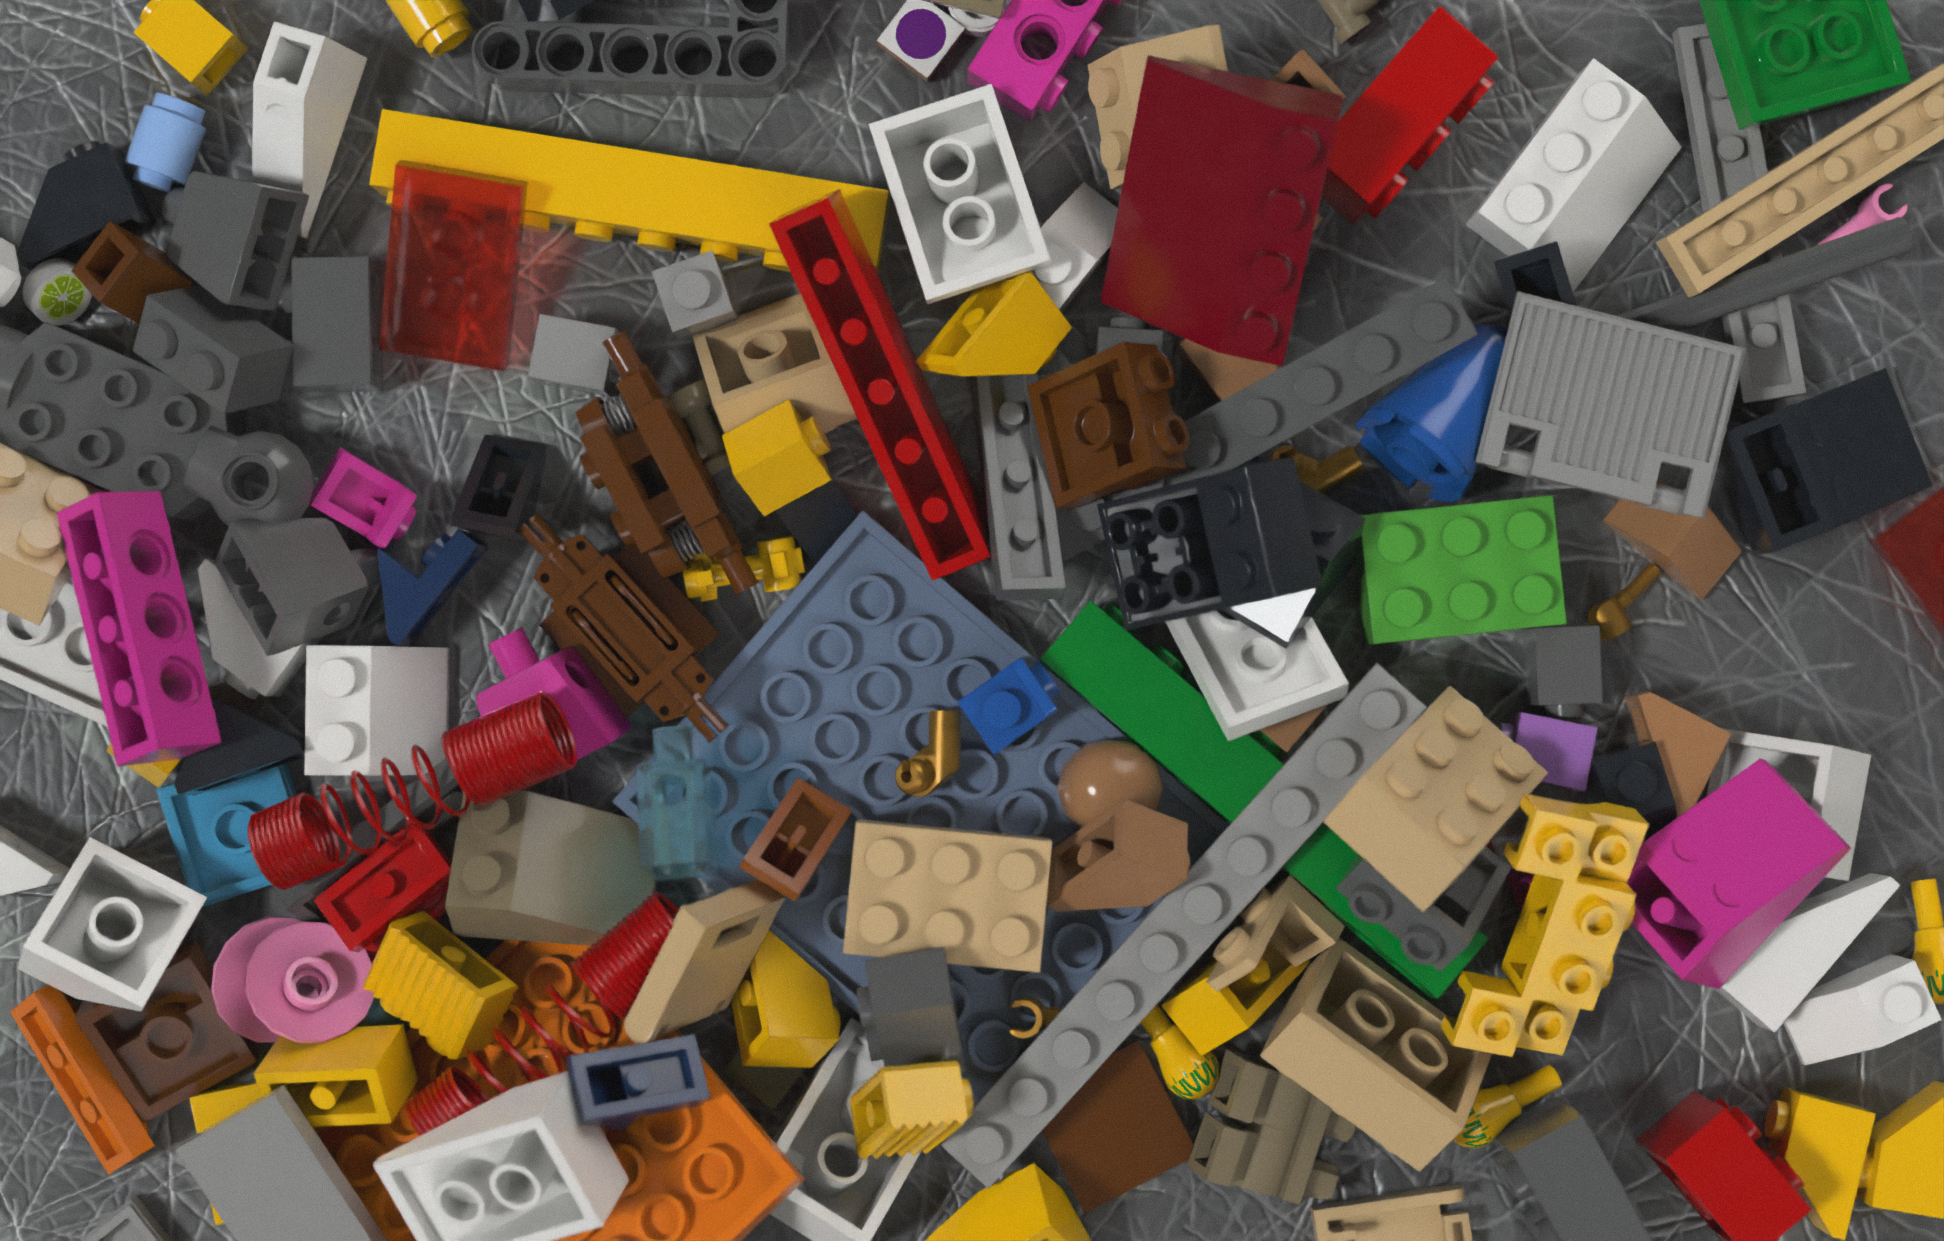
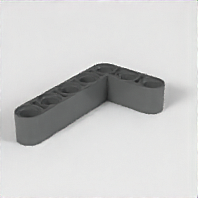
(665, 49)

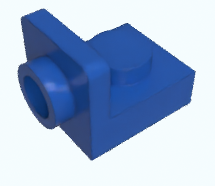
(1010, 703)

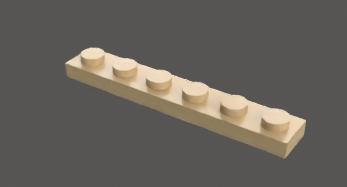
(1807, 184)

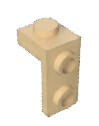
(1280, 916)

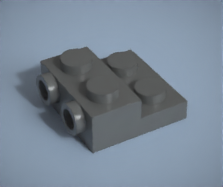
(1445, 925)

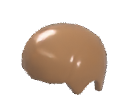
(1103, 775)

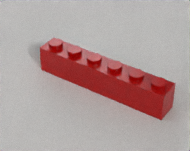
(884, 383)

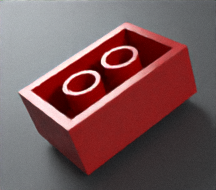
(1404, 115)

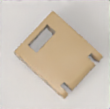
(698, 967)
(1394, 1217)

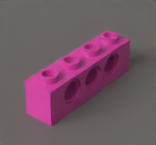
(1030, 83)
(138, 627)

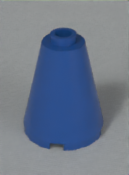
(1436, 417)

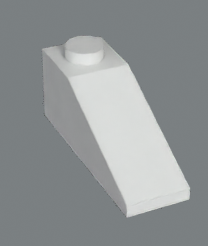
(1804, 949)

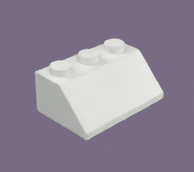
(1579, 173)

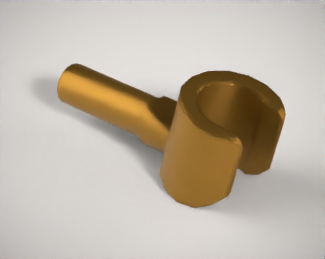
(1611, 612)
(1043, 1014)

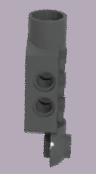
(139, 430)

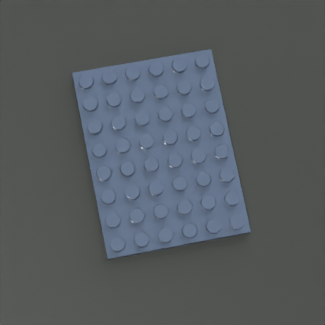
(845, 695)

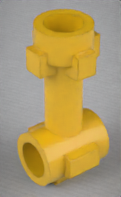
(776, 563)

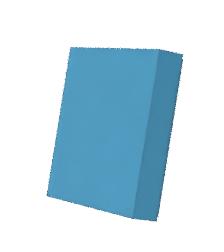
(213, 832)

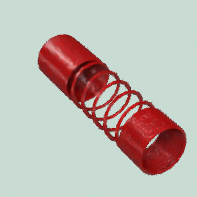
(488, 758)
(613, 972)

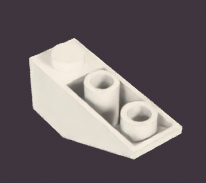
(301, 111)

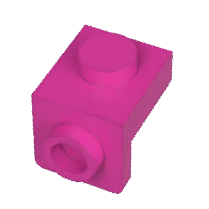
(364, 499)

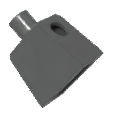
(234, 236)
(294, 578)

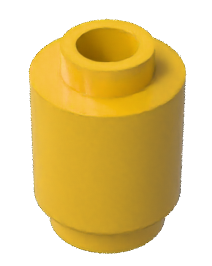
(433, 23)

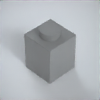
(695, 295)
(572, 356)

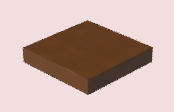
(1117, 1130)

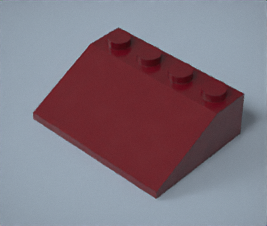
(1219, 206)

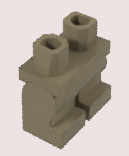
(1280, 1136)

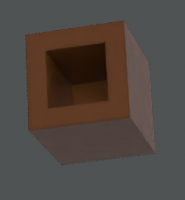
(125, 269)

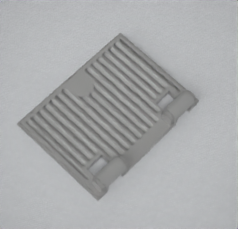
(1610, 404)

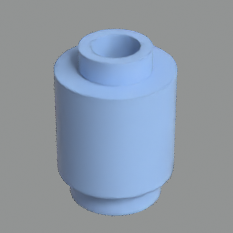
(165, 142)

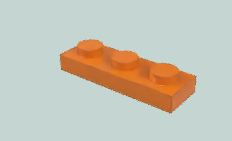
(82, 1078)

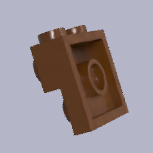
(1108, 424)
(173, 1043)

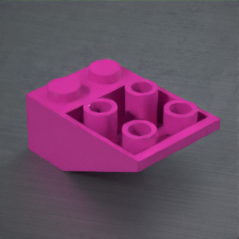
(1730, 873)

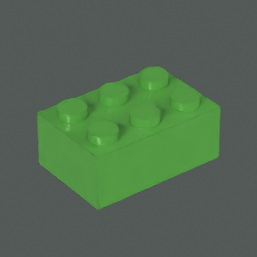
(1459, 570)

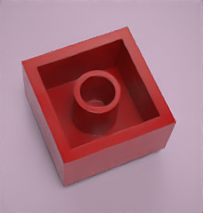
(1722, 1172)

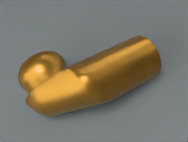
(1323, 474)
(937, 760)

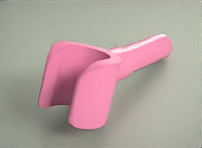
(1868, 214)

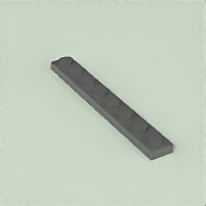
(1300, 396)

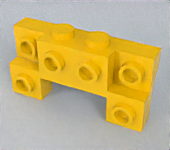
(1564, 931)

